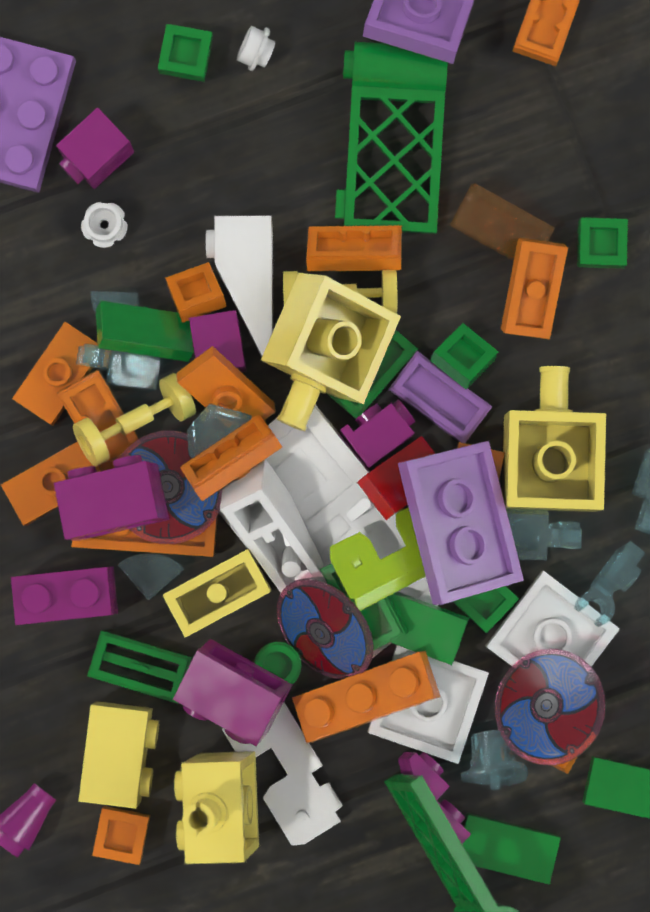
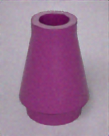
(24, 819)

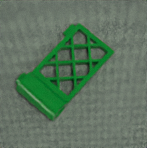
(401, 76)
(442, 845)

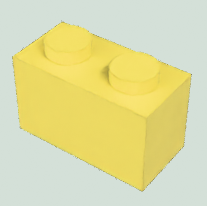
(217, 593)
(117, 755)

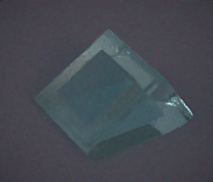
(212, 426)

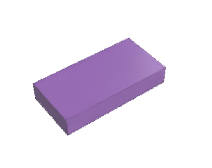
(440, 398)

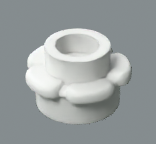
(256, 48)
(104, 212)

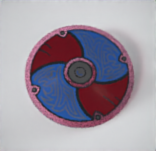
(185, 509)
(325, 628)
(550, 707)

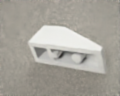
(245, 265)
(271, 526)

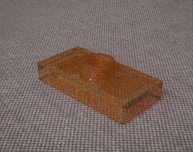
(497, 221)

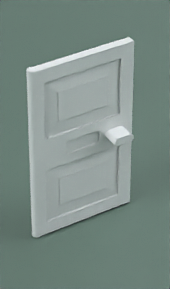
(323, 483)

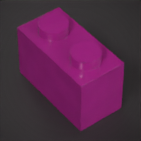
(110, 499)
(64, 595)
(232, 693)

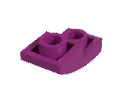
(424, 765)

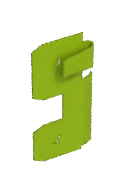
(376, 576)

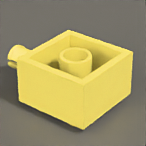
(328, 344)
(553, 453)
(218, 807)

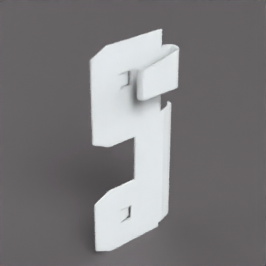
(296, 800)

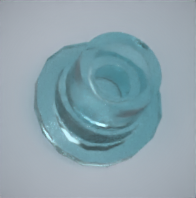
(493, 762)

